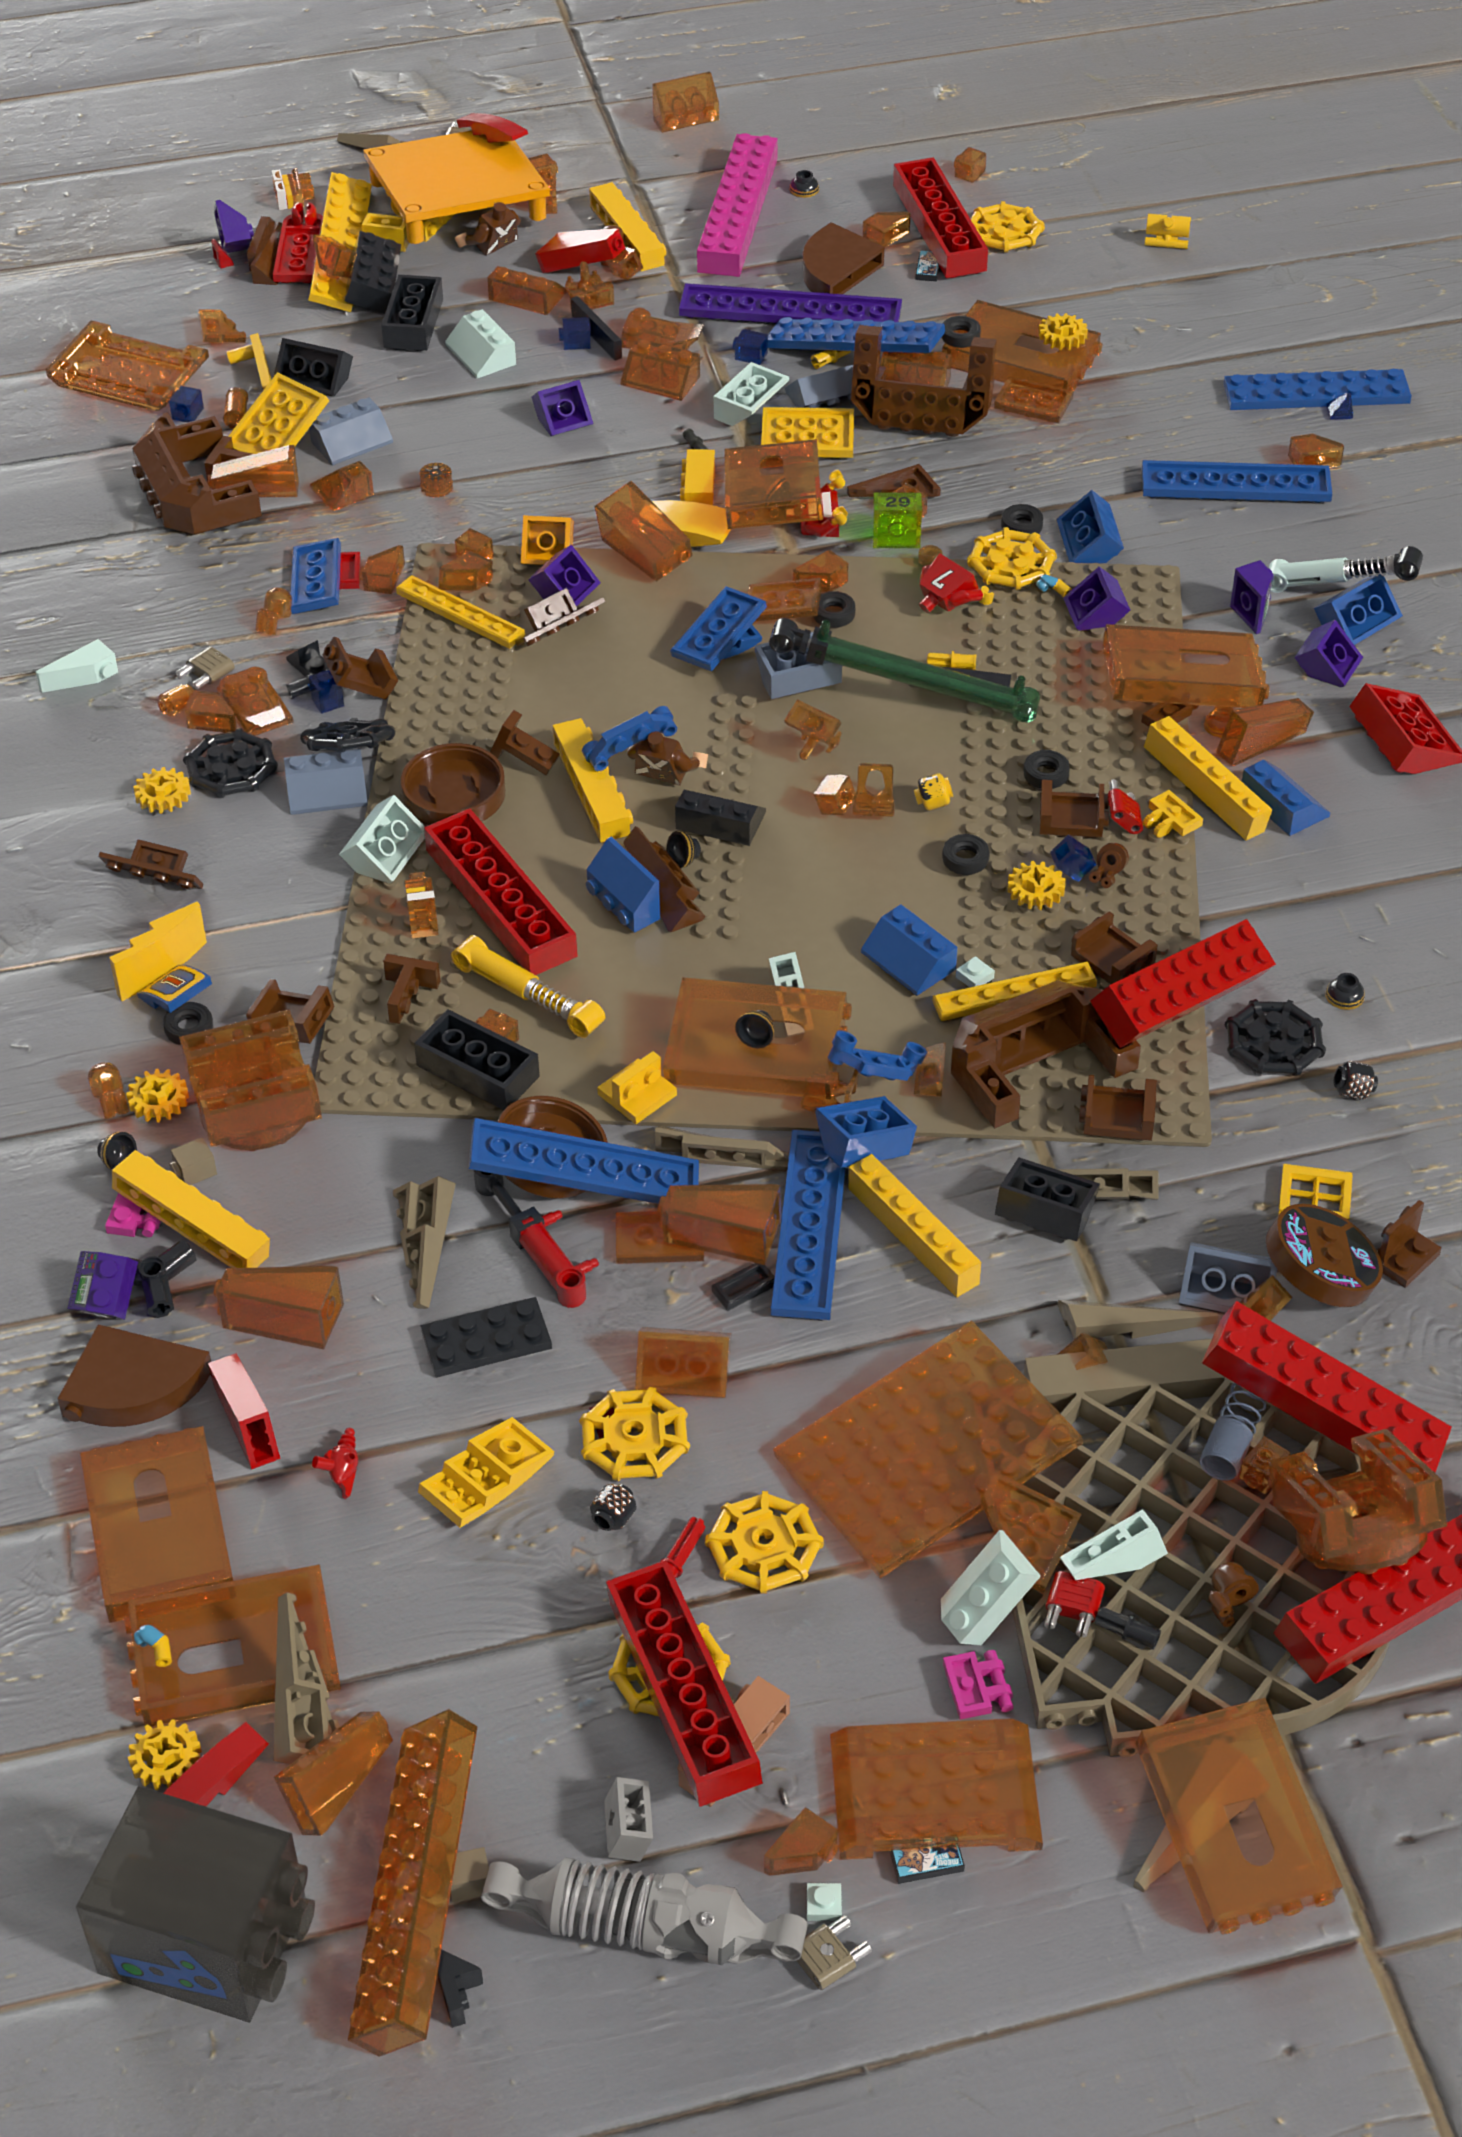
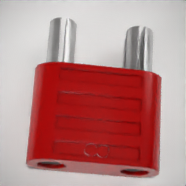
(1124, 809)
(1074, 1600)

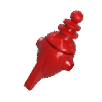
(341, 1462)

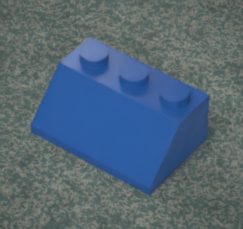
(1090, 530)
(1361, 608)
(1290, 804)
(624, 886)
(910, 950)
(864, 1128)

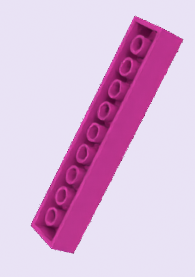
(737, 205)

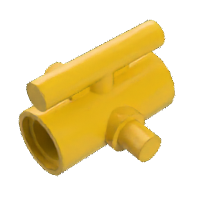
(1167, 231)

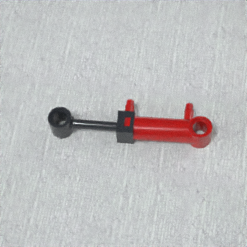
(529, 1232)

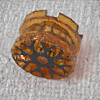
(437, 481)

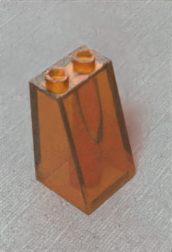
(641, 532)
(723, 1219)
(281, 1302)

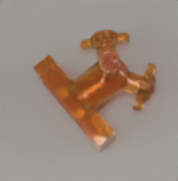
(590, 289)
(815, 725)

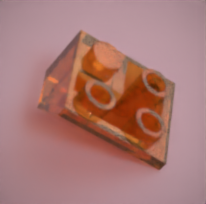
(345, 486)

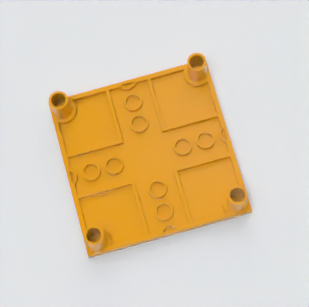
(454, 177)

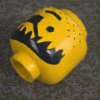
(933, 791)

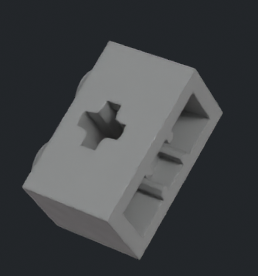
(628, 1819)

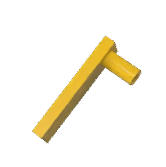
(251, 351)

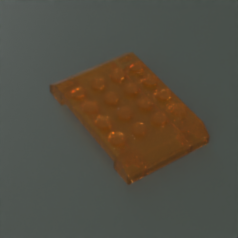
(124, 367)
(934, 1787)

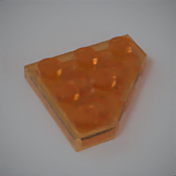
(1031, 1522)

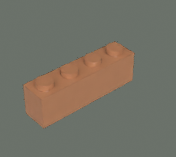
(761, 1710)

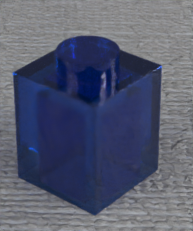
(575, 333)
(750, 346)
(186, 404)
(325, 692)
(1073, 858)

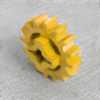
(1063, 331)
(162, 790)
(1036, 885)
(157, 1095)
(163, 1753)

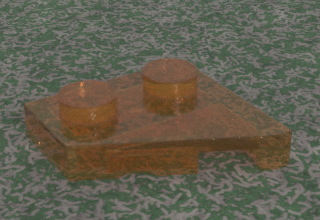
(218, 328)

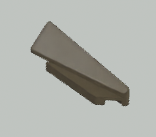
(721, 1150)
(1121, 1182)

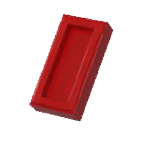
(350, 570)

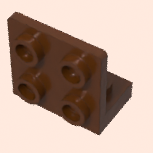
(1405, 1250)

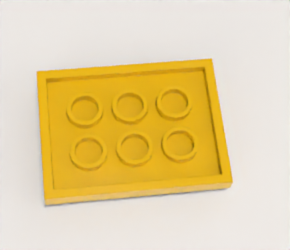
(278, 416)
(829, 426)

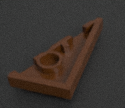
(887, 483)

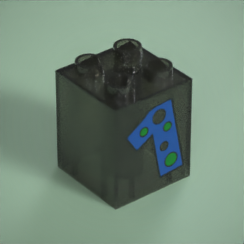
(196, 1904)

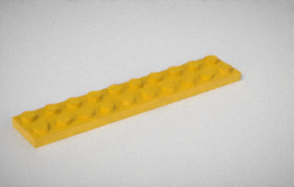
(342, 220)

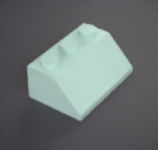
(481, 344)
(746, 393)
(384, 841)
(987, 1591)

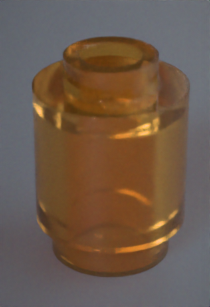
(175, 699)

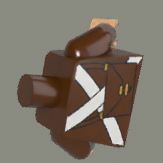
(493, 230)
(664, 759)

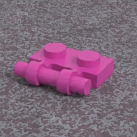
(128, 1217)
(968, 1686)

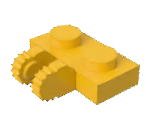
(1174, 815)

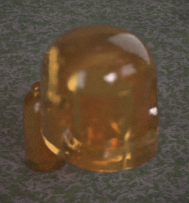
(276, 606)
(108, 1087)

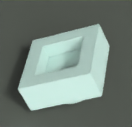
(975, 973)
(824, 1901)

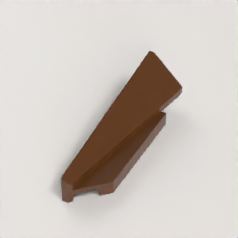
(263, 251)
(674, 886)

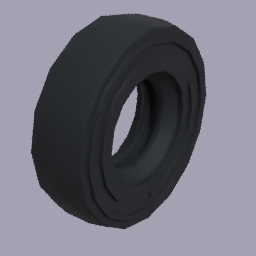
(960, 323)
(1022, 511)
(837, 599)
(1046, 758)
(962, 865)
(186, 1011)

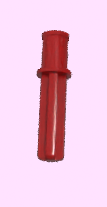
(684, 1545)

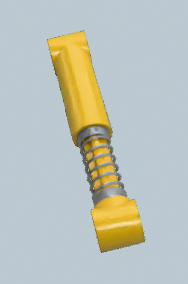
(475, 956)

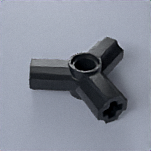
(154, 1276)

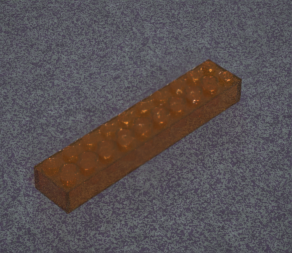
(413, 1885)

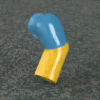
(1055, 583)
(157, 1640)

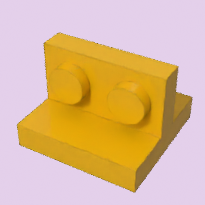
(638, 1088)

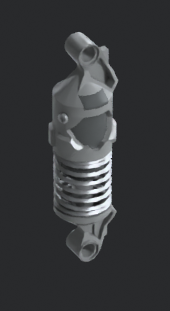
(653, 1912)

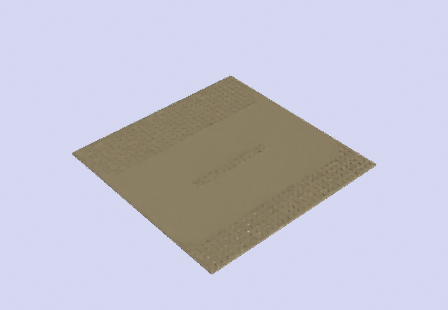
(807, 876)

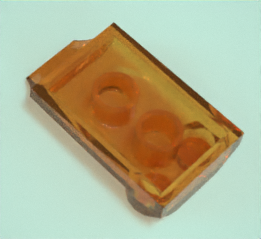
(643, 326)
(254, 701)

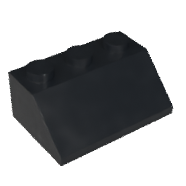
(314, 365)
(718, 817)
(1046, 1199)

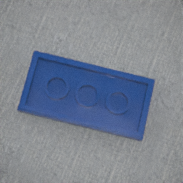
(315, 575)
(718, 628)

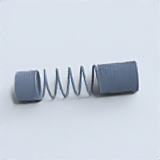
(1229, 1440)

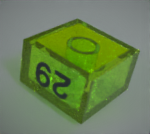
(897, 520)

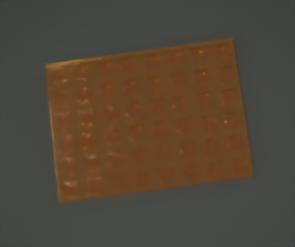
(923, 1446)

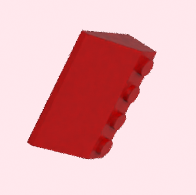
(1405, 729)

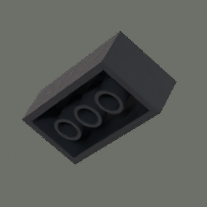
(373, 272)
(412, 312)
(477, 1059)

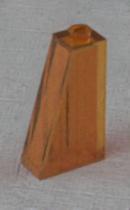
(270, 471)
(1262, 728)
(332, 1771)

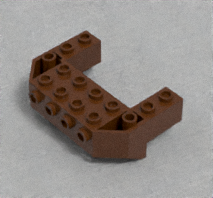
(921, 405)
(183, 500)
(1025, 1033)

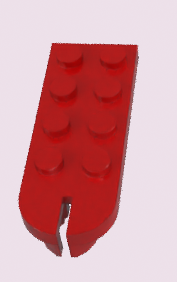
(296, 247)

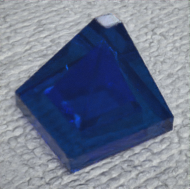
(1340, 407)

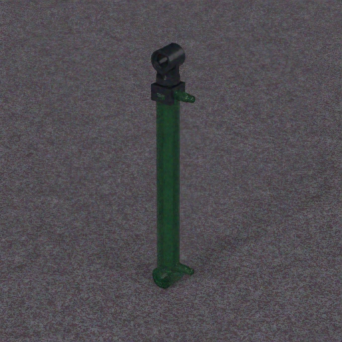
(1019, 700)

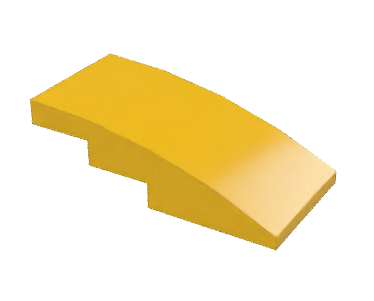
(698, 521)
(154, 953)
(486, 1471)

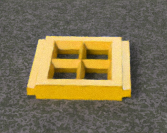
(1316, 1176)

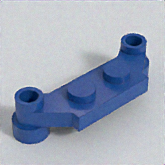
(628, 734)
(876, 1063)

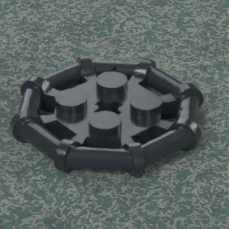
(347, 735)
(235, 777)
(1279, 1026)

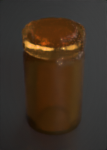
(235, 406)

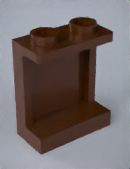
(368, 676)
(1073, 812)
(1110, 950)
(306, 1010)
(1118, 1110)

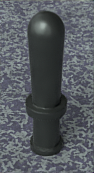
(695, 441)

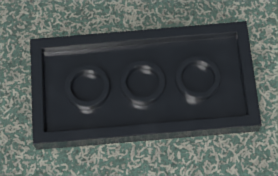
(486, 1337)

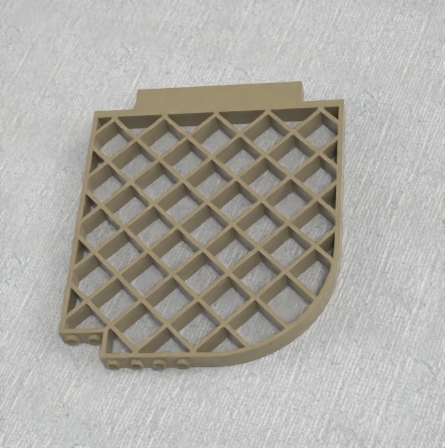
(1159, 1380)

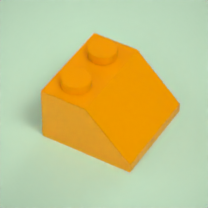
(544, 537)

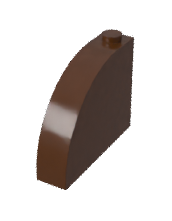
(839, 259)
(131, 1379)

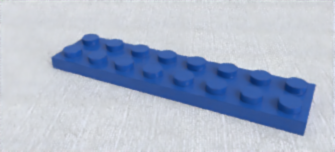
(840, 335)
(1316, 389)
(1236, 481)
(577, 1162)
(808, 1231)

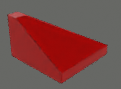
(220, 256)

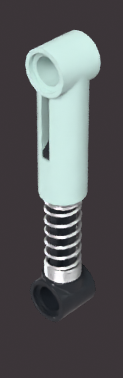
(1404, 564)

